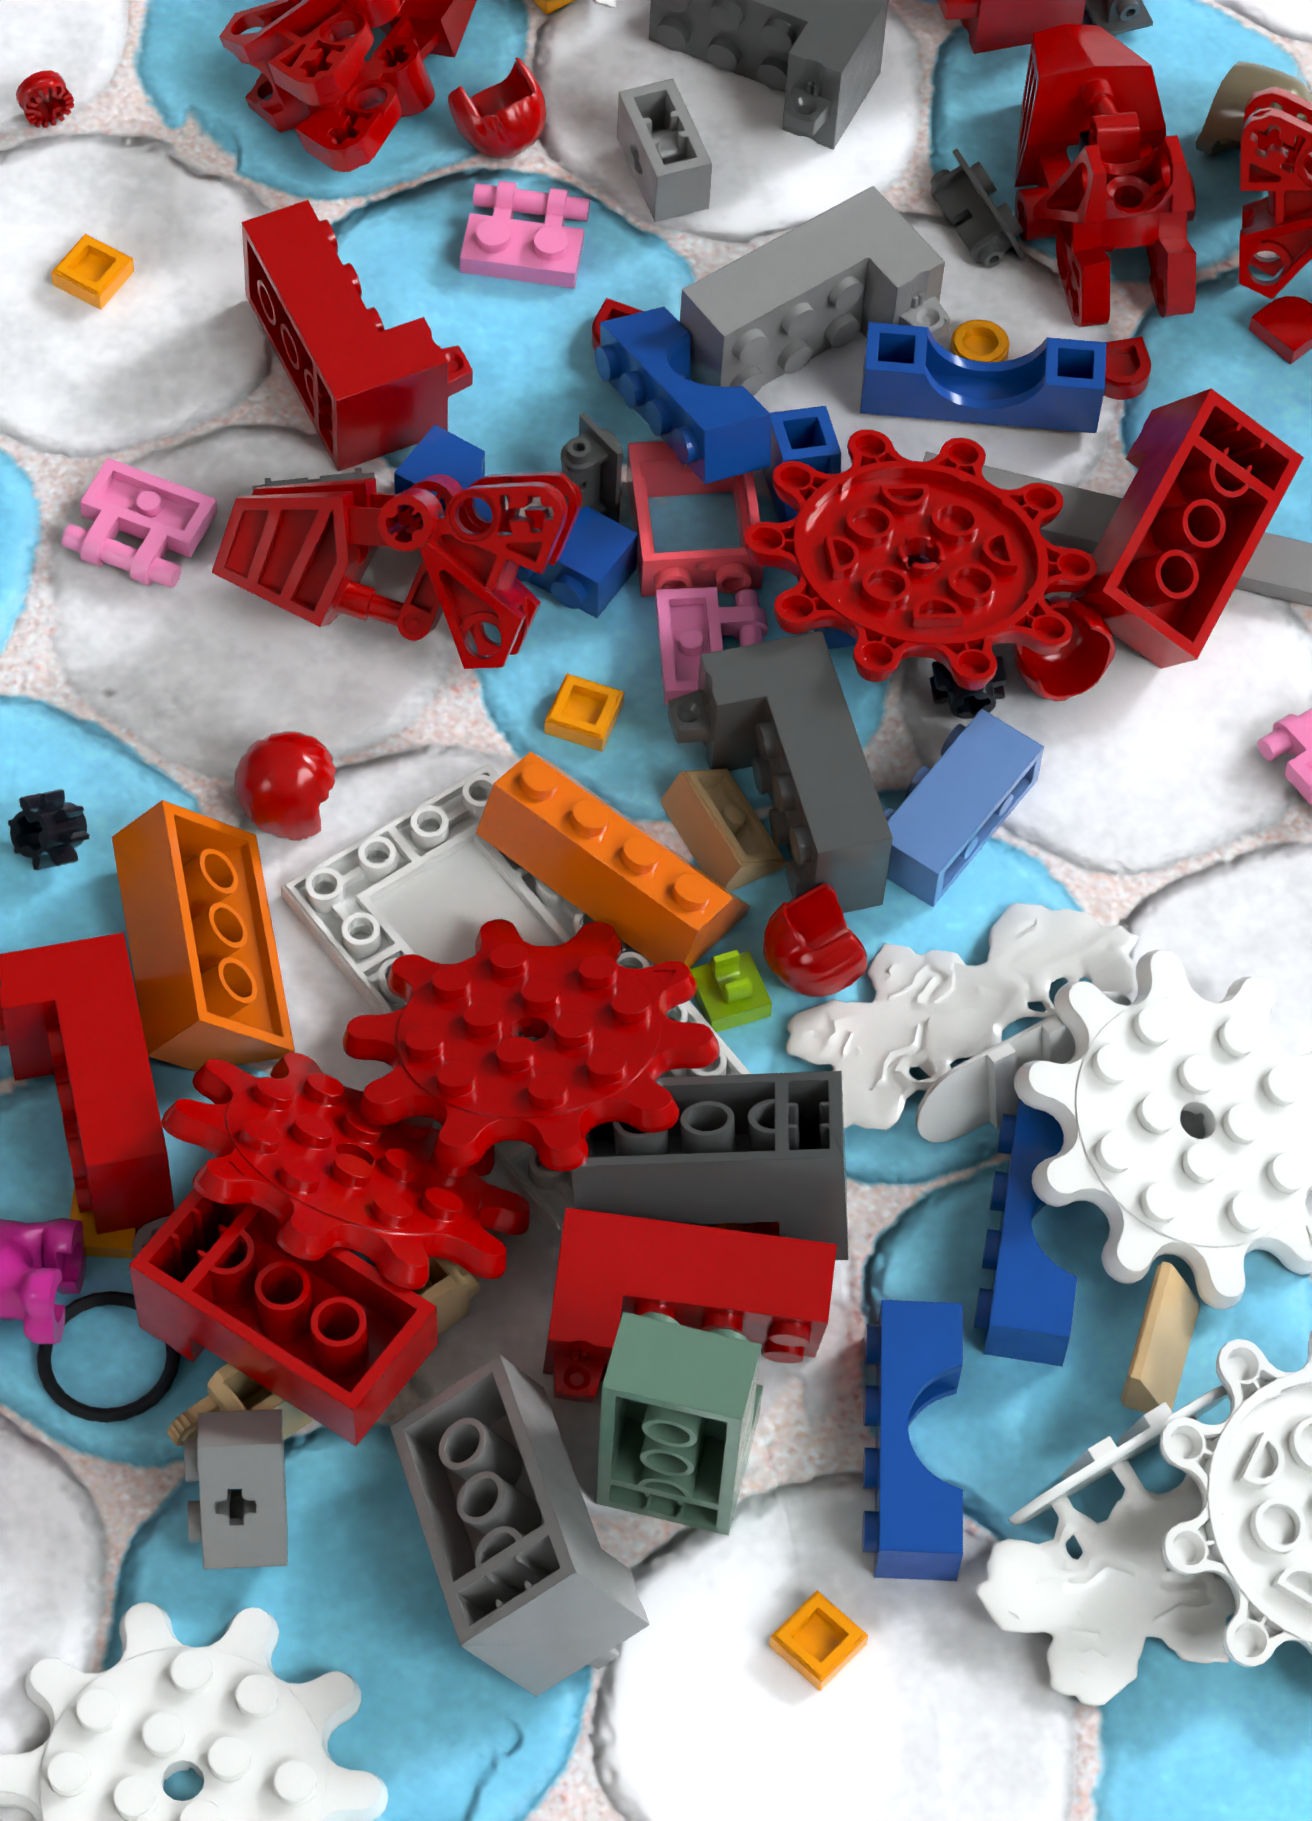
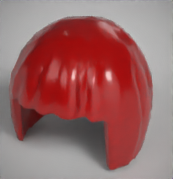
(502, 117)
(1078, 663)
(284, 783)
(812, 945)

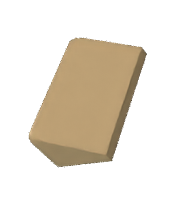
(721, 828)
(1161, 1342)

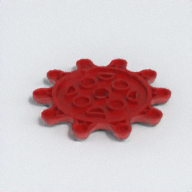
(867, 522)
(471, 1072)
(339, 1180)

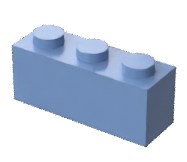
(959, 804)

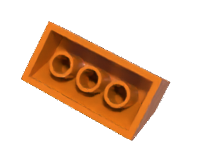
(606, 863)
(201, 940)

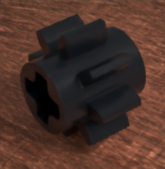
(966, 702)
(48, 829)

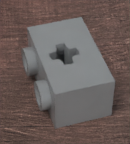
(664, 150)
(246, 1454)

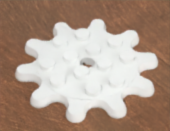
(1126, 1138)
(1254, 1501)
(187, 1708)

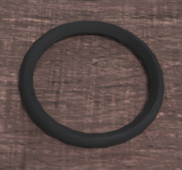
(104, 1414)

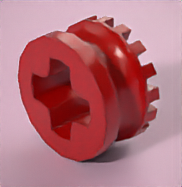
(44, 98)

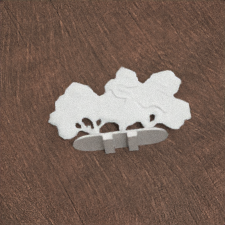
(942, 1010)
(1120, 1585)

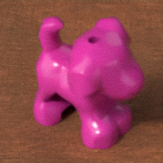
(35, 1265)

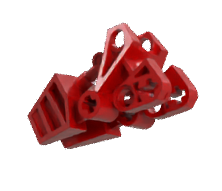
(320, 73)
(1284, 169)
(1119, 189)
(316, 539)

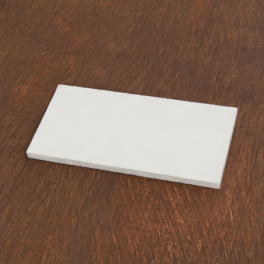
(426, 892)

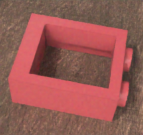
(657, 472)

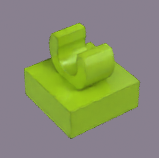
(731, 991)

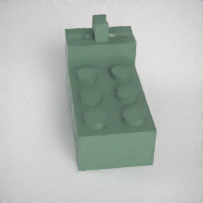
(677, 1421)

